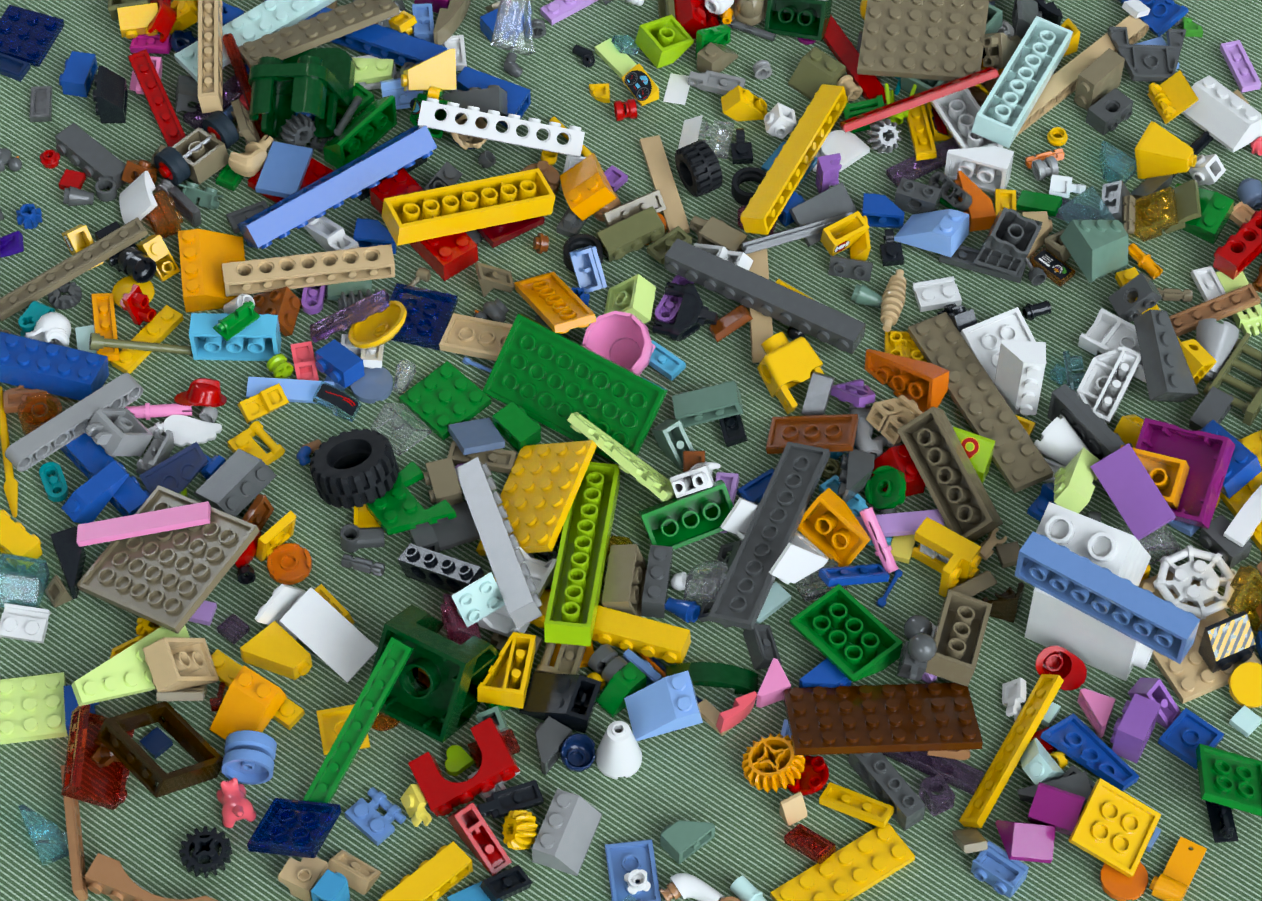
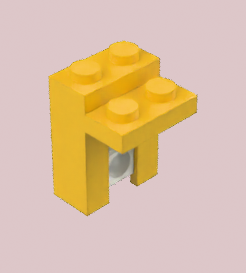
(947, 553)

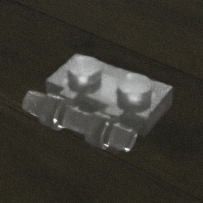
(721, 137)

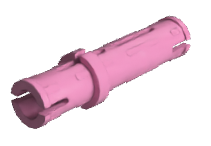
(162, 410)
(882, 548)

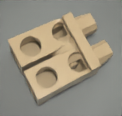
(891, 415)

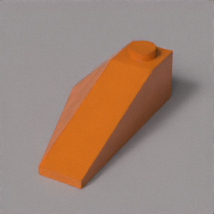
(909, 377)

